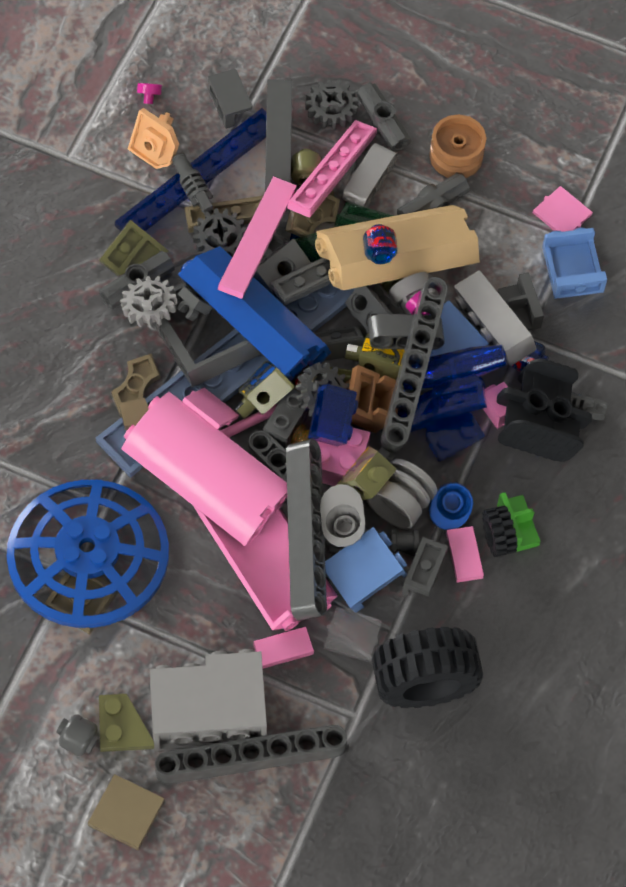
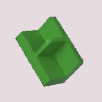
(523, 521)

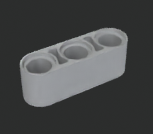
(369, 175)

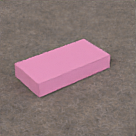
(464, 554)
(284, 647)

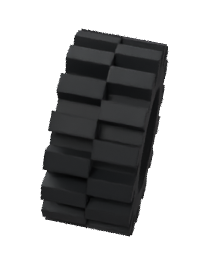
(499, 531)

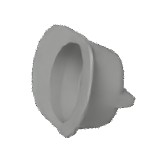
(342, 515)

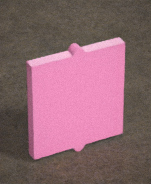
(562, 211)
(210, 408)

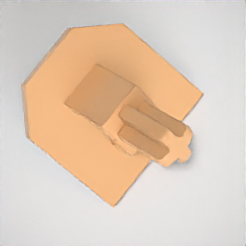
(154, 139)

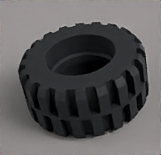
(427, 667)

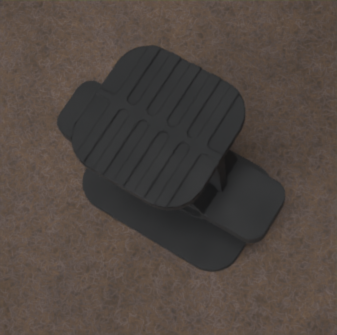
(550, 425)

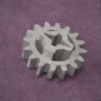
(149, 301)

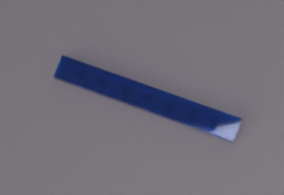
(209, 165)

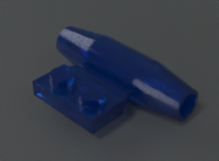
(457, 380)
(447, 434)

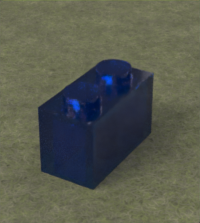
(333, 415)

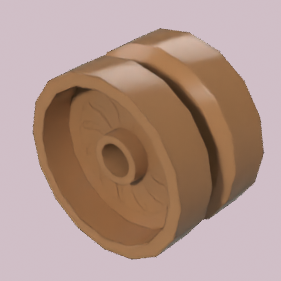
(457, 146)

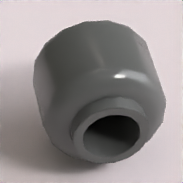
(77, 735)

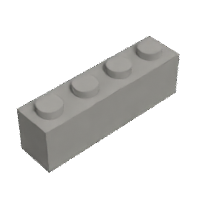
(494, 317)

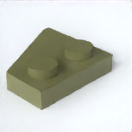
(130, 248)
(121, 725)

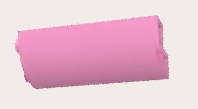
(205, 467)
(264, 568)

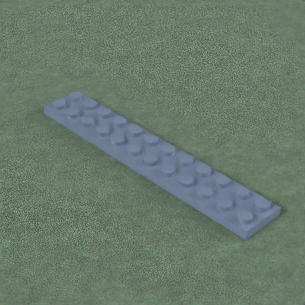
(311, 310)

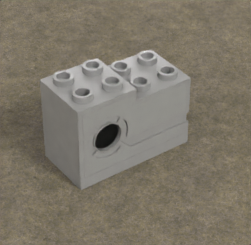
(208, 702)

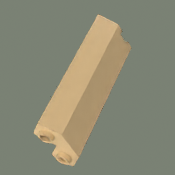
(425, 242)

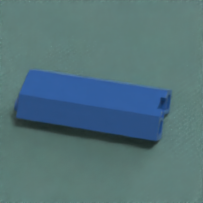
(256, 316)

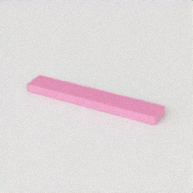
(332, 169)
(257, 238)

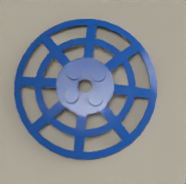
(88, 564)

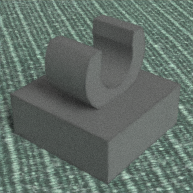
(194, 302)

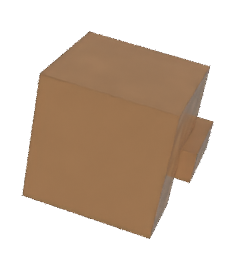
(372, 396)

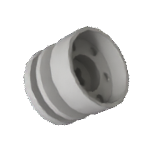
(404, 495)

